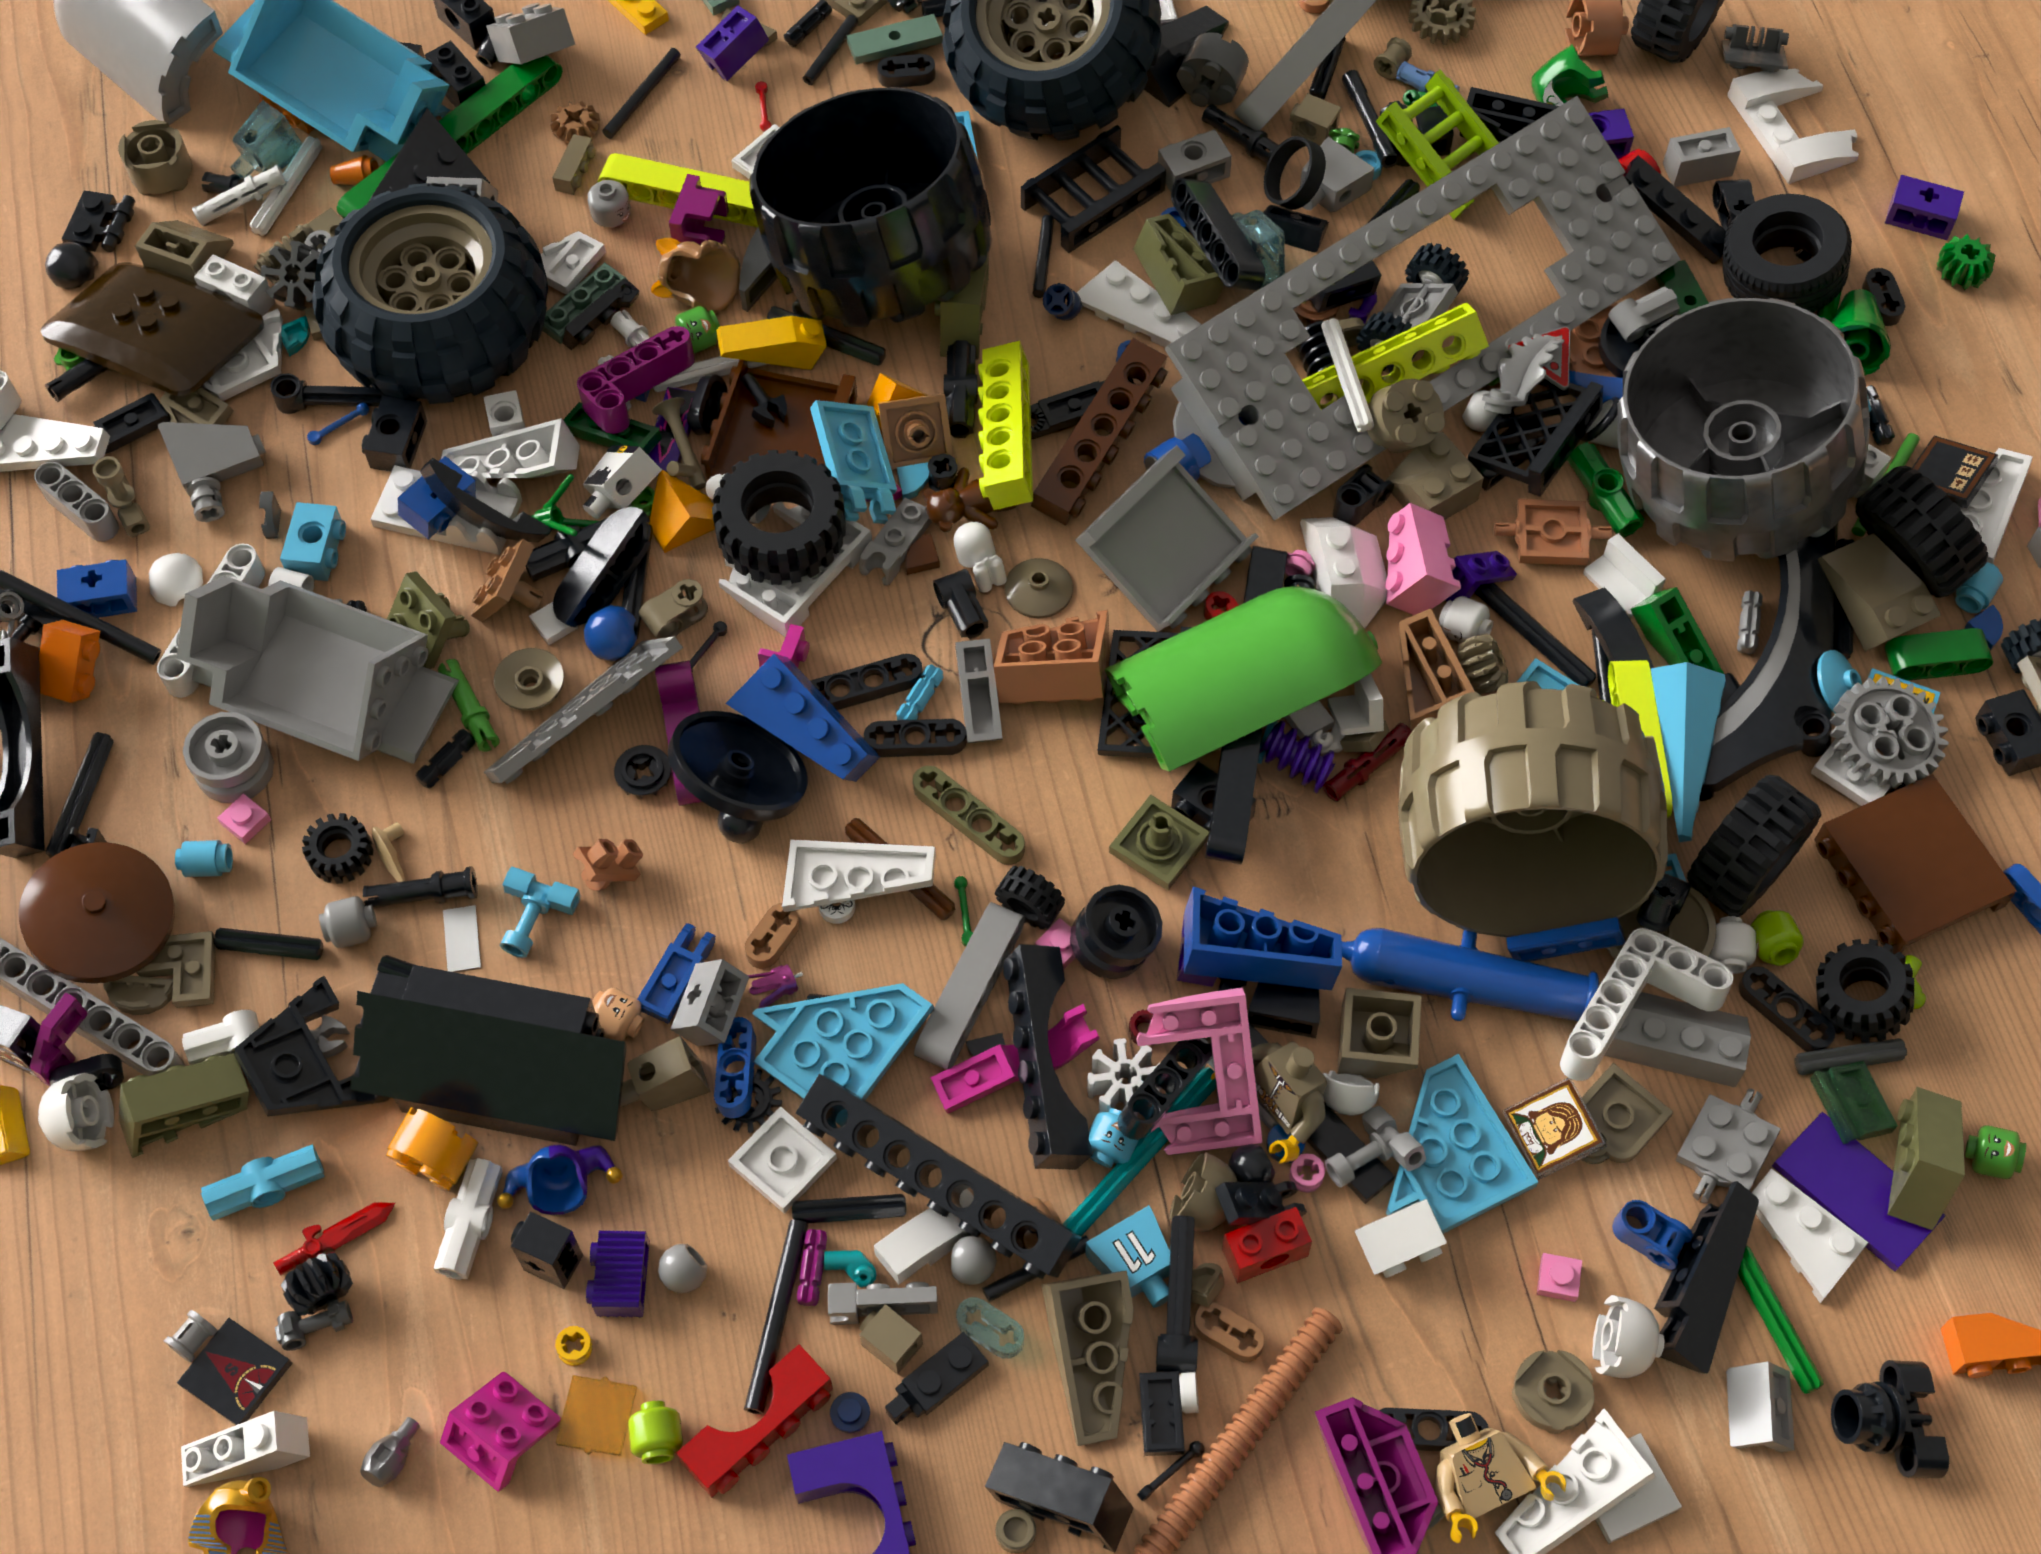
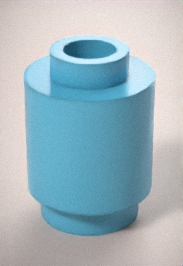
(1979, 589)
(204, 858)

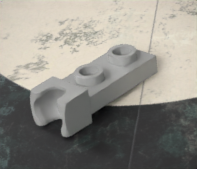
(894, 540)
(849, 1304)

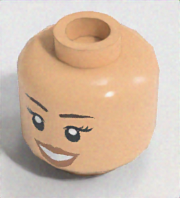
(618, 1014)

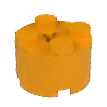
(432, 1148)

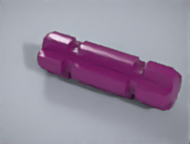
(812, 1267)

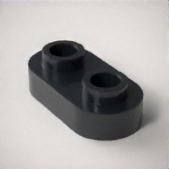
(706, 403)

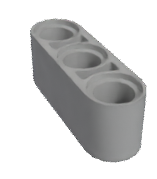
(76, 501)

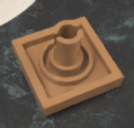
(915, 429)
(505, 583)

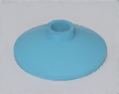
(1835, 677)

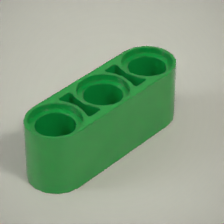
(1939, 654)

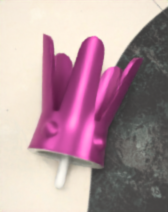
(779, 978)

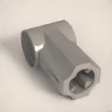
(1636, 316)

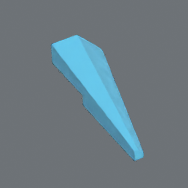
(1687, 712)

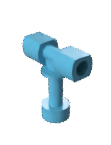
(537, 899)

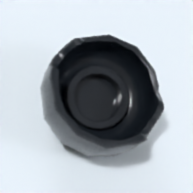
(70, 265)

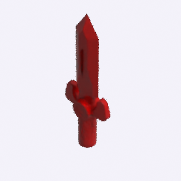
(335, 1235)

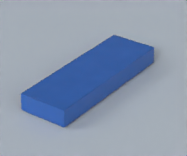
(1566, 940)

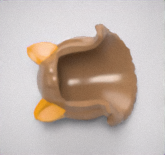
(697, 273)

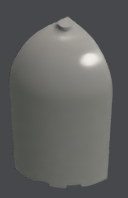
(142, 45)

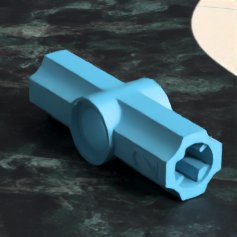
(262, 1182)

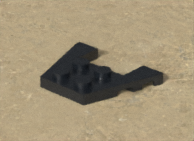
(288, 1064)

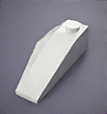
(521, 453)

